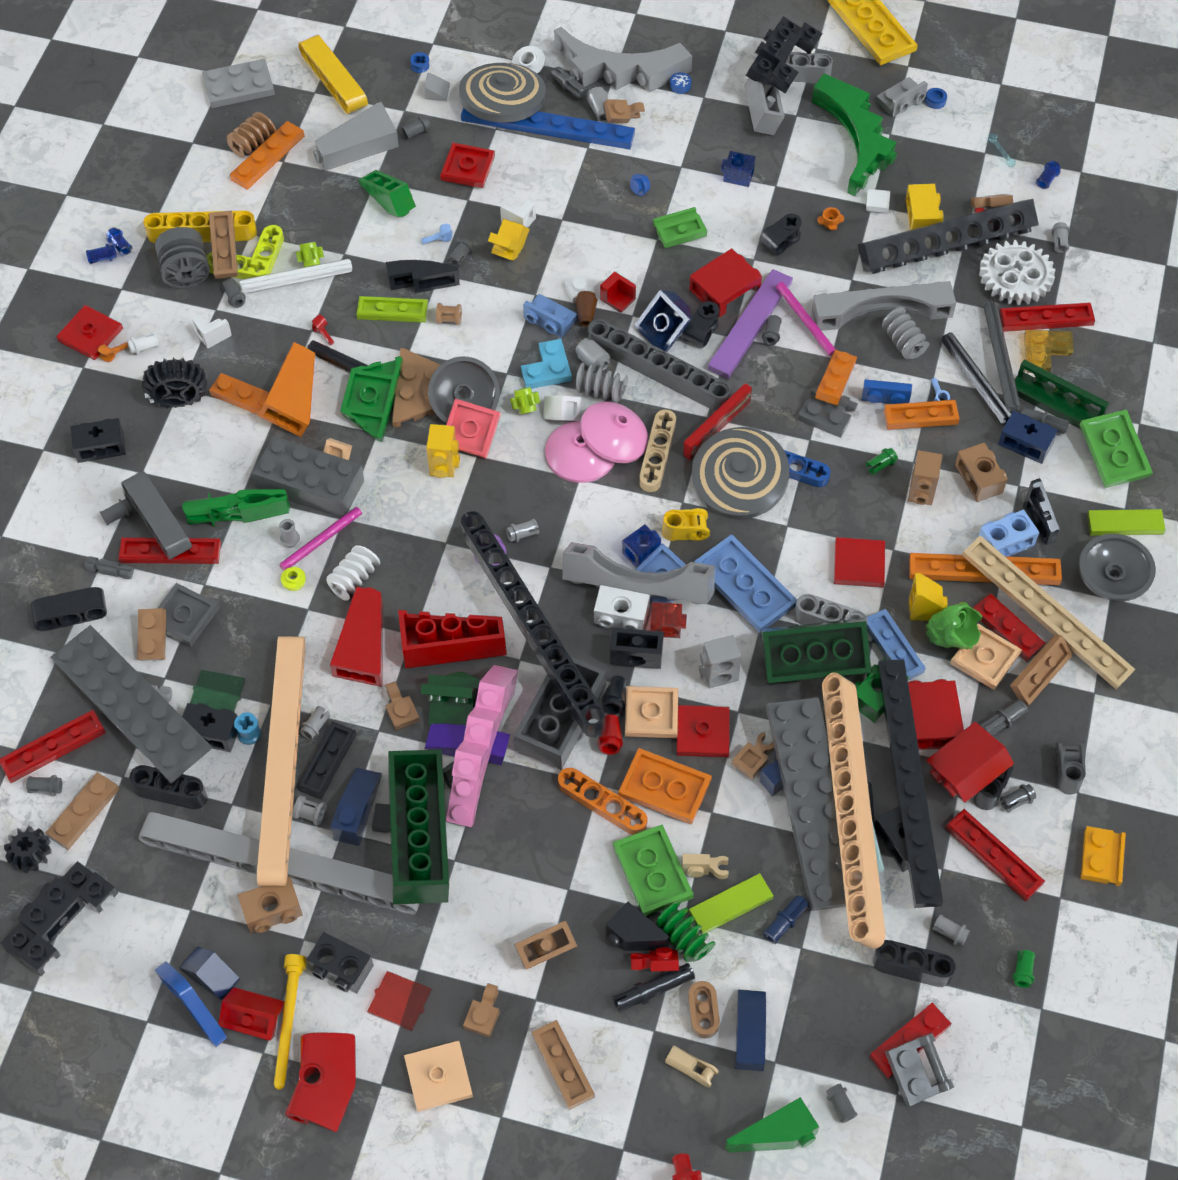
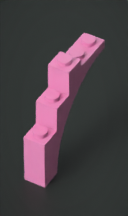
(474, 752)

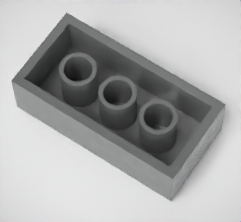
(309, 476)
(548, 726)

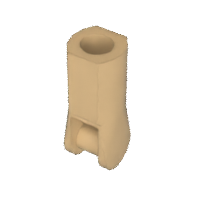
(687, 1064)

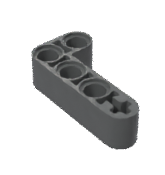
(155, 513)

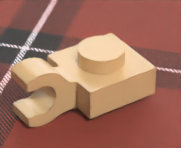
(701, 864)

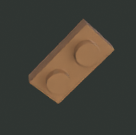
(151, 634)

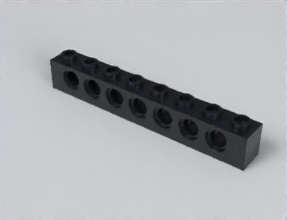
(1022, 211)

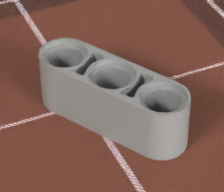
(809, 66)
(821, 609)

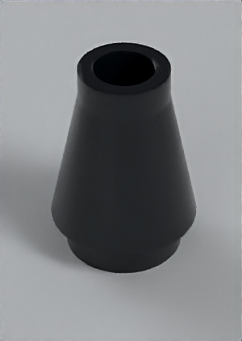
(614, 698)

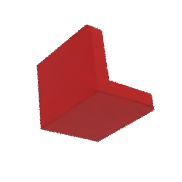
(617, 292)

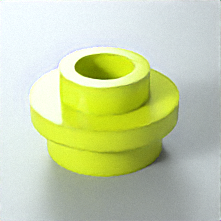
(293, 584)

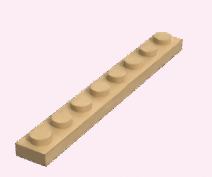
(1048, 612)

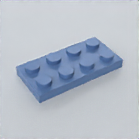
(748, 584)

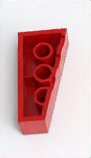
(449, 638)

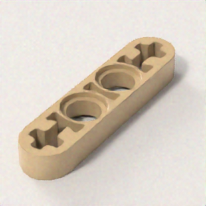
(660, 451)

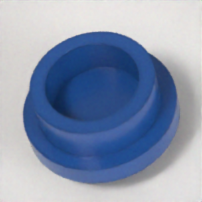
(640, 184)

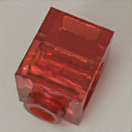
(668, 619)

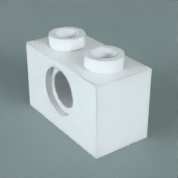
(614, 599)

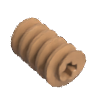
(250, 133)

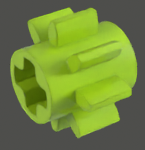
(309, 254)
(525, 400)

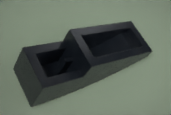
(421, 275)

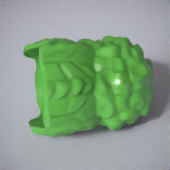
(955, 627)

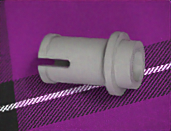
(1060, 232)
(522, 530)
(289, 535)
(314, 723)
(951, 930)

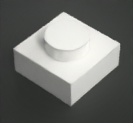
(577, 285)

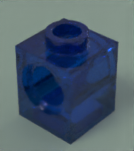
(738, 168)
(631, 544)

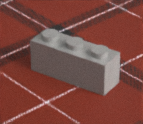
(764, 106)

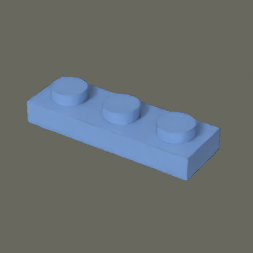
(893, 642)

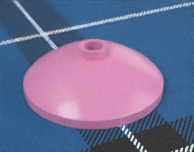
(614, 432)
(574, 460)

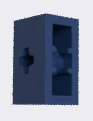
(1027, 437)

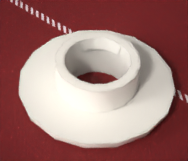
(530, 51)

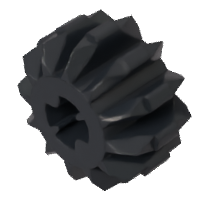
(36, 849)

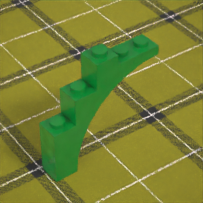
(865, 128)

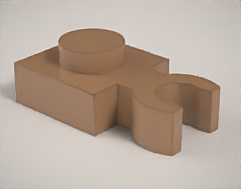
(992, 200)
(753, 758)

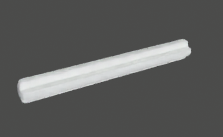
(296, 276)

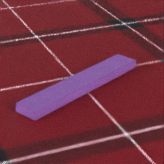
(748, 325)

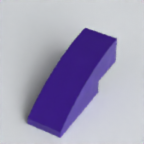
(450, 736)

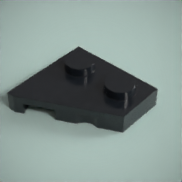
(1040, 511)

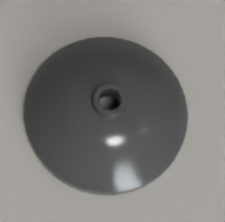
(466, 375)
(1117, 556)

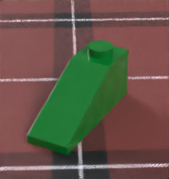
(388, 192)
(781, 1130)

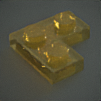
(1044, 343)

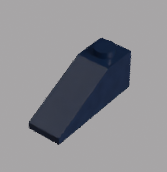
(355, 807)

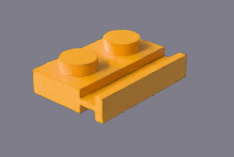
(1103, 856)

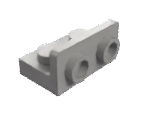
(902, 96)

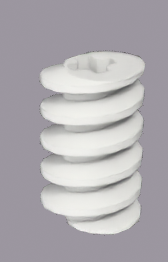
(351, 571)

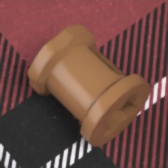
(455, 310)

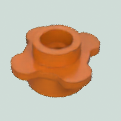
(830, 218)

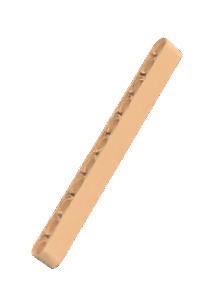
(281, 763)
(853, 812)

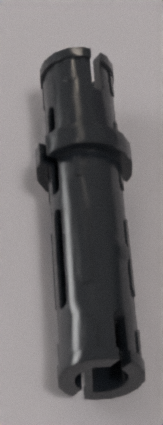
(644, 991)

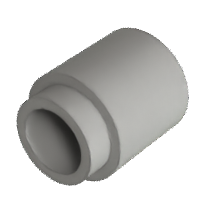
(592, 354)

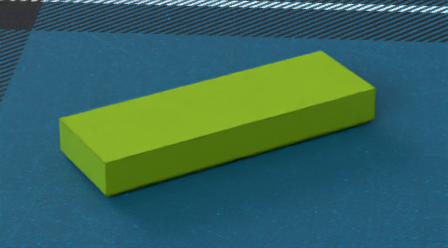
(392, 309)
(1126, 522)
(731, 903)

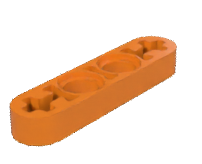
(599, 804)

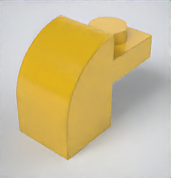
(509, 239)

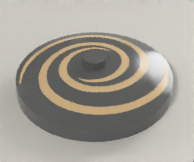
(502, 92)
(740, 473)

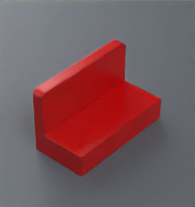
(250, 1013)

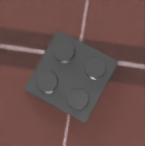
(187, 614)

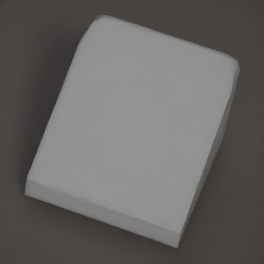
(436, 88)

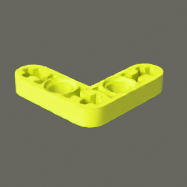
(257, 261)

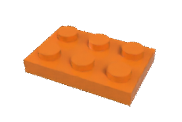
(665, 786)

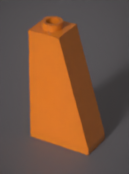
(291, 393)

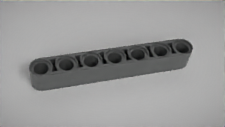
(659, 365)

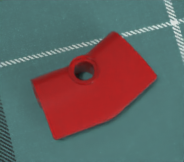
(328, 1098)

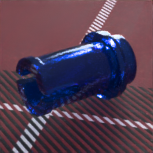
(1051, 170)
(116, 237)
(101, 254)

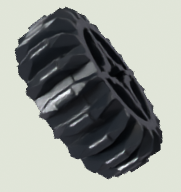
(174, 383)

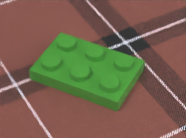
(1116, 448)
(652, 870)

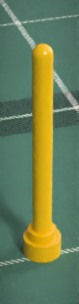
(294, 966)

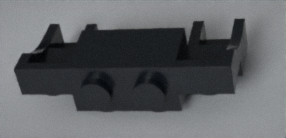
(771, 58)
(52, 912)

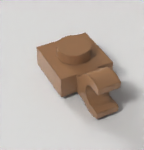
(620, 112)
(400, 709)
(482, 1014)

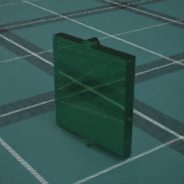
(218, 690)

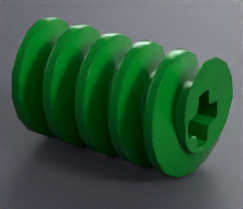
(683, 934)

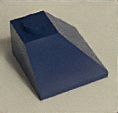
(664, 319)

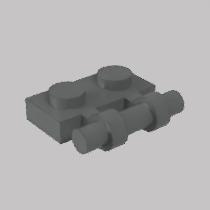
(826, 417)

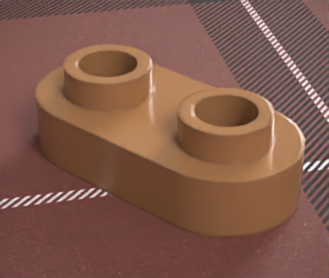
(704, 1010)

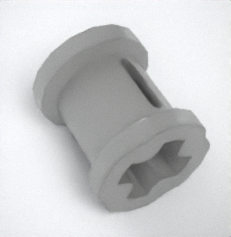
(309, 810)

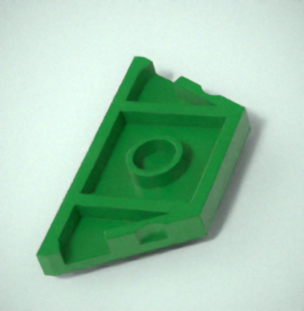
(371, 396)

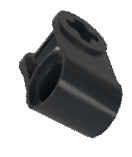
(782, 234)
(702, 324)
(996, 787)

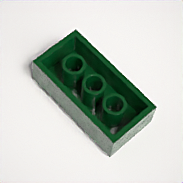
(816, 650)

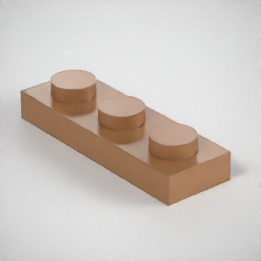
(223, 244)
(1041, 669)
(82, 811)
(563, 1065)

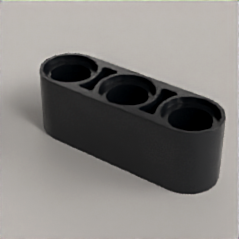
(68, 608)
(177, 795)
(926, 958)

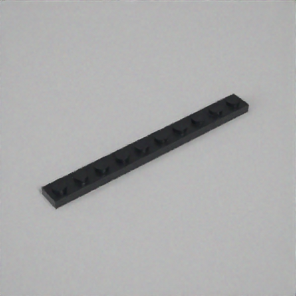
(909, 784)

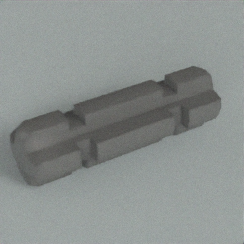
(109, 567)

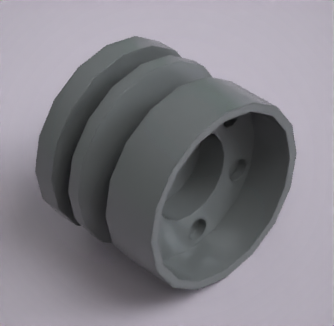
(182, 257)

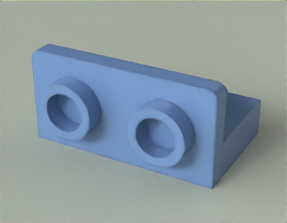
(549, 315)

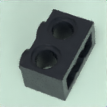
(343, 958)

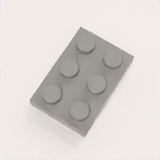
(238, 83)

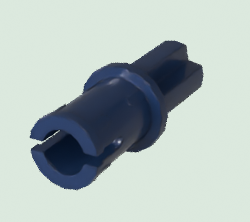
(785, 919)

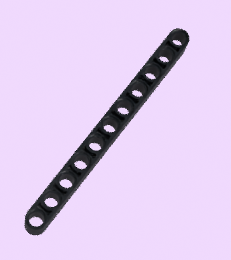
(536, 630)

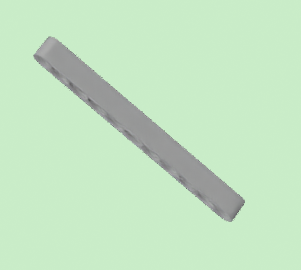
(242, 854)

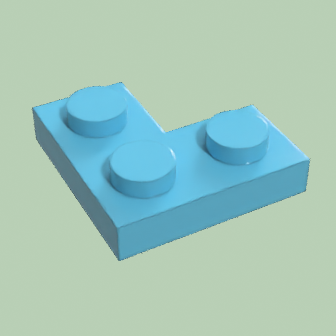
(552, 369)

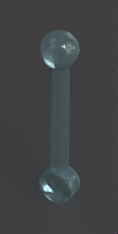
(993, 139)

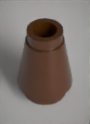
(586, 306)

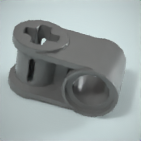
(1070, 762)

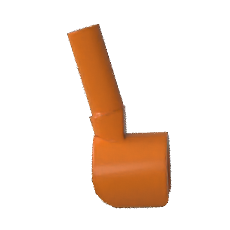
(108, 354)

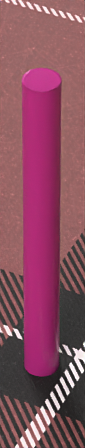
(805, 318)
(321, 538)

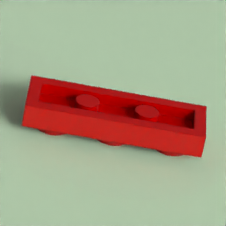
(1009, 627)
(927, 1021)

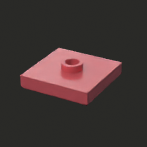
(473, 427)

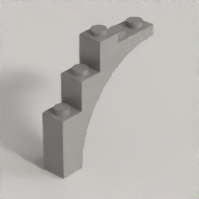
(620, 69)

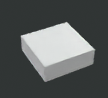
(877, 201)

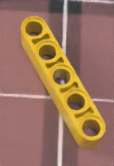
(333, 74)
(158, 223)

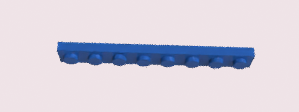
(566, 128)

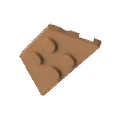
(412, 388)

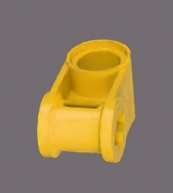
(686, 525)

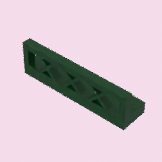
(1057, 400)

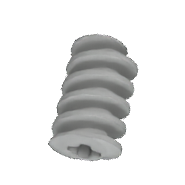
(905, 334)
(600, 384)

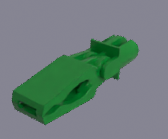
(242, 506)

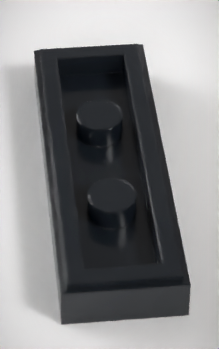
(326, 760)

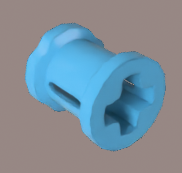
(247, 728)

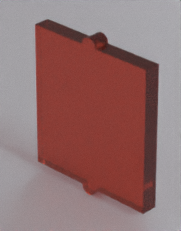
(399, 1000)

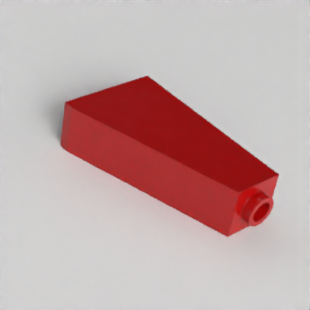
(360, 643)

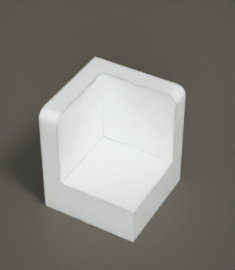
(523, 215)
(213, 332)
(562, 408)

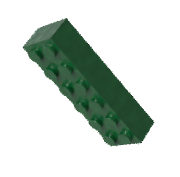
(418, 827)

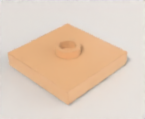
(987, 659)
(651, 712)
(438, 1076)

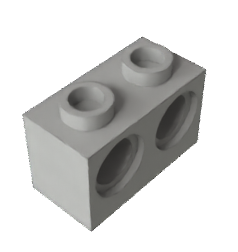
(720, 661)

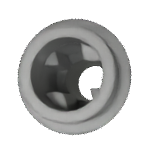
(596, 99)

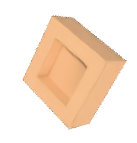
(338, 448)

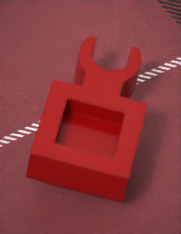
(660, 960)

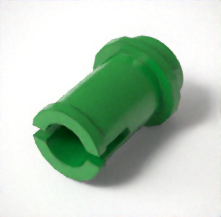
(886, 458)
(1024, 969)

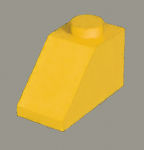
(925, 598)

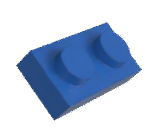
(886, 392)

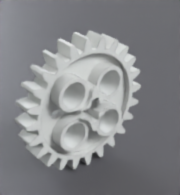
(1017, 272)

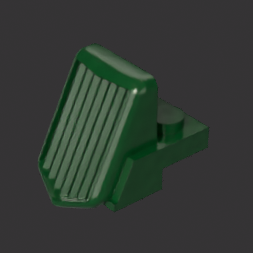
(451, 697)

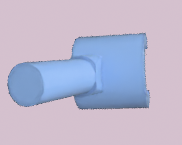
(444, 235)
(939, 393)

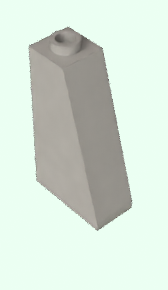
(357, 138)

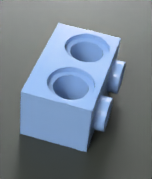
(1010, 540)

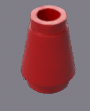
(611, 739)

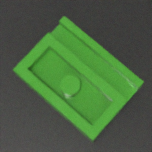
(680, 227)

